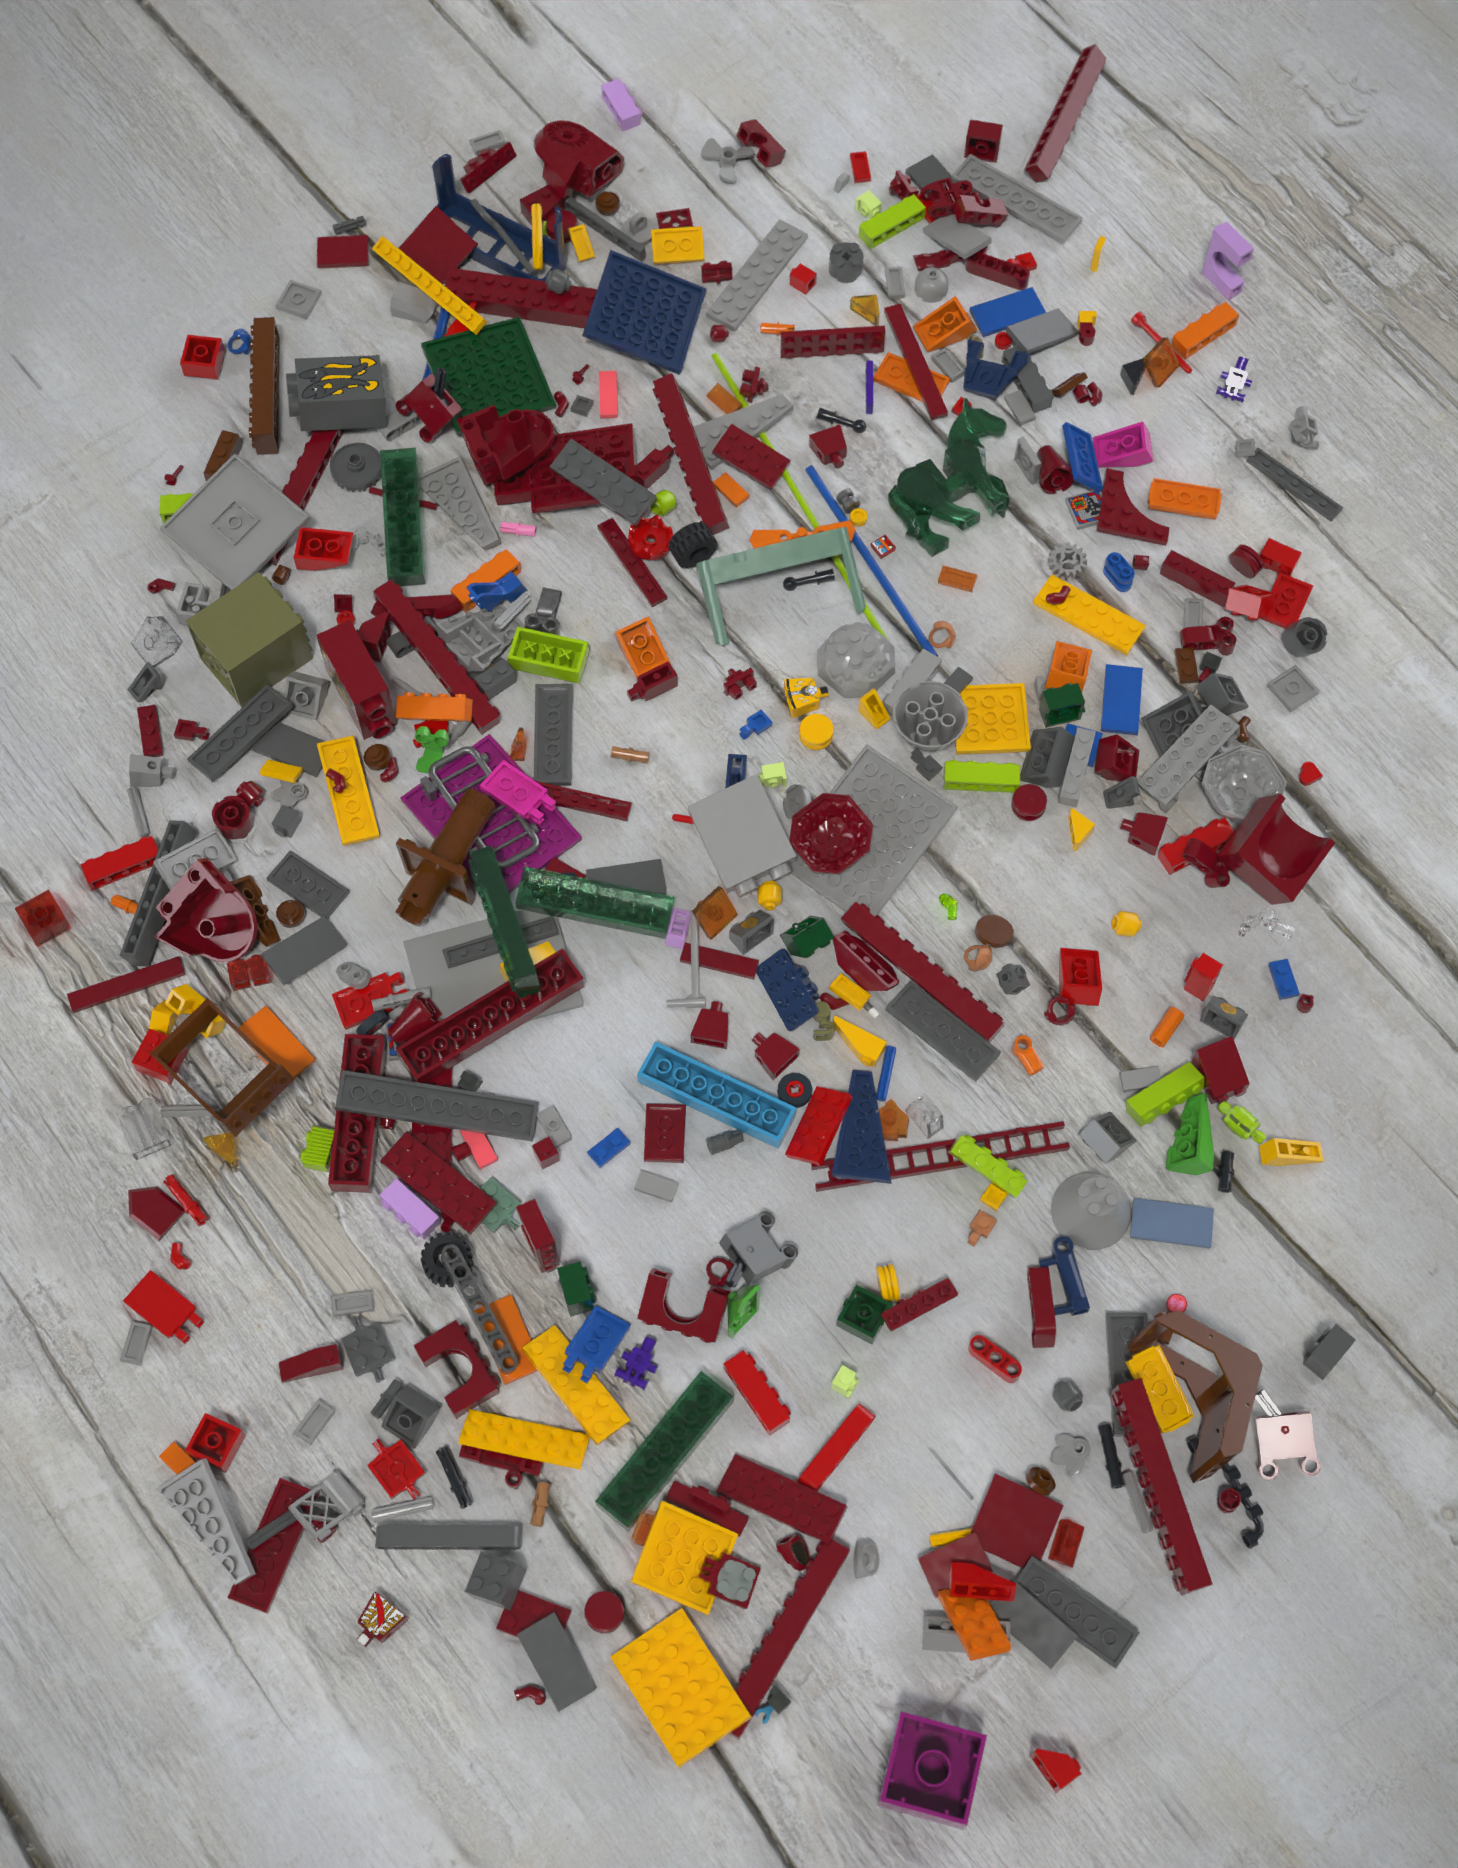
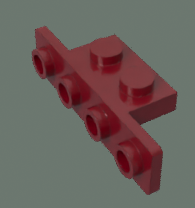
(486, 165)
(919, 1304)
(704, 1505)

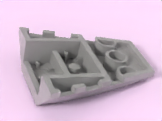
(475, 637)

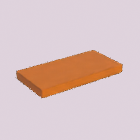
(896, 375)
(277, 1042)
(516, 1334)

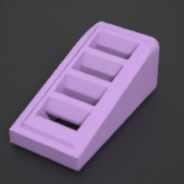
(677, 939)

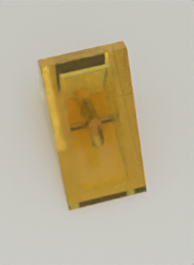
(866, 307)
(224, 1146)

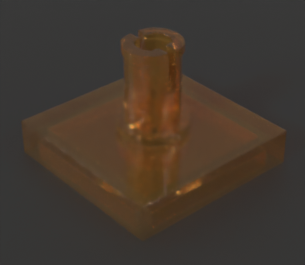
(1161, 362)
(714, 912)

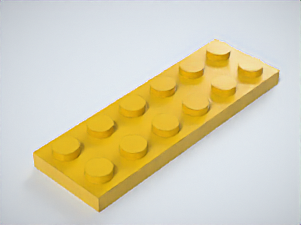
(1091, 616)
(353, 806)
(588, 1401)
(524, 1439)

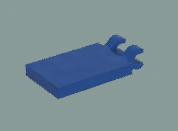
(595, 1342)

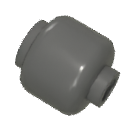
(558, 281)
(1067, 1395)

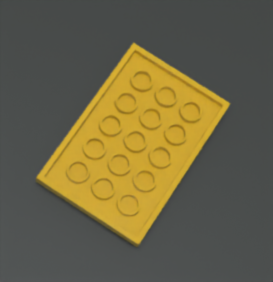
(680, 1687)

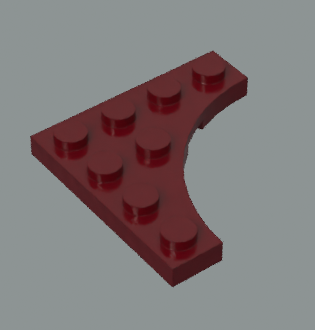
(1121, 517)

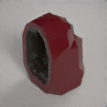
(794, 1551)

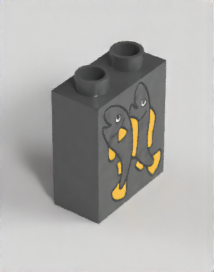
(337, 393)

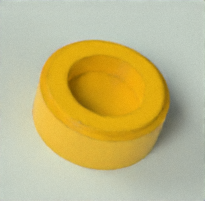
(858, 517)

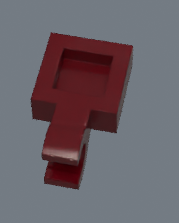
(189, 729)

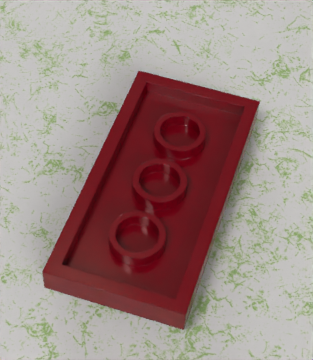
(751, 456)

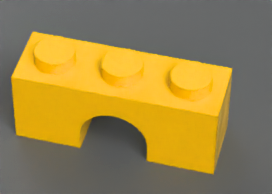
(185, 1001)

